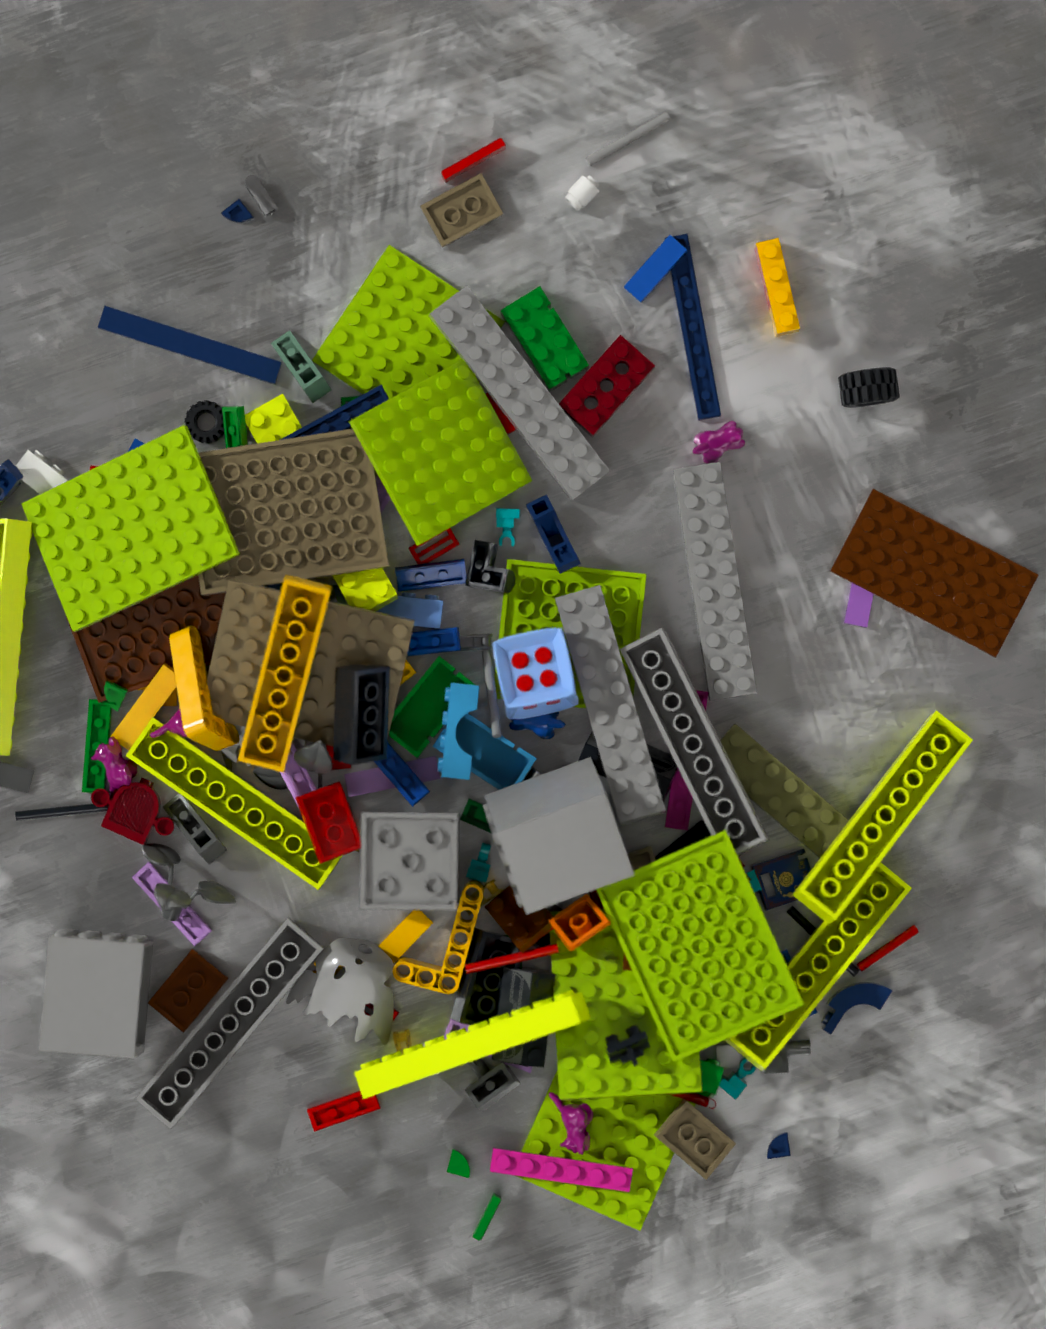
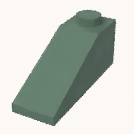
(301, 366)

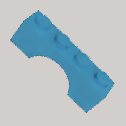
(462, 700)

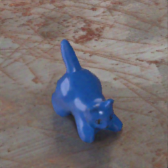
(541, 725)

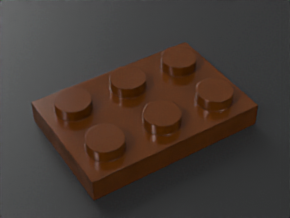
(520, 927)
(188, 990)

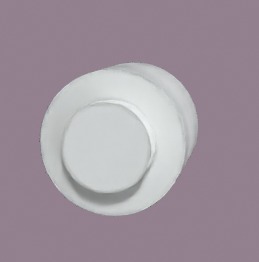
(582, 192)

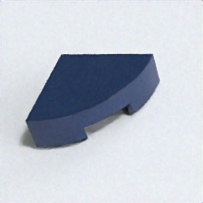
(237, 212)
(779, 1147)

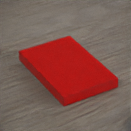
(329, 822)

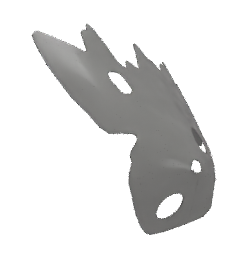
(353, 990)

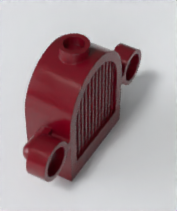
(133, 811)

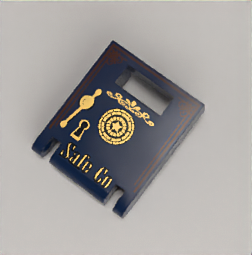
(785, 874)

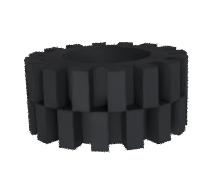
(193, 415)

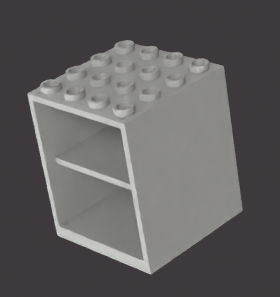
(557, 836)
(409, 861)
(96, 993)

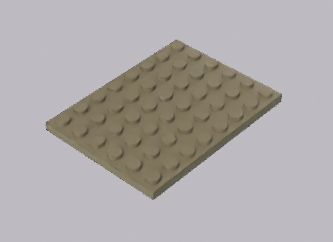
(296, 510)
(346, 638)

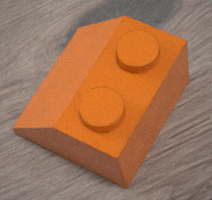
(578, 922)

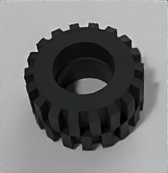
(868, 387)

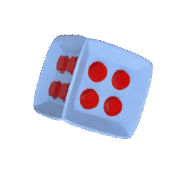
(535, 673)

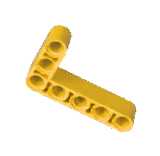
(194, 694)
(454, 947)

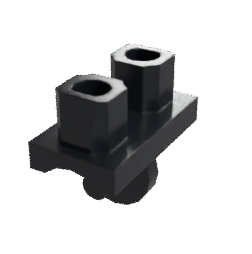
(629, 1048)

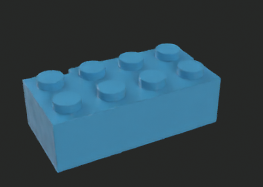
(492, 757)

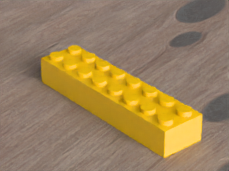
(284, 673)

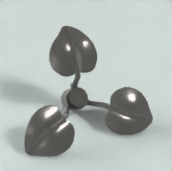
(312, 758)
(172, 899)

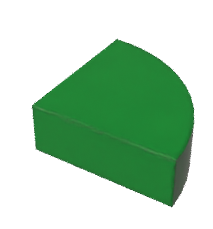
(114, 694)
(458, 1164)

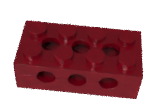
(604, 370)

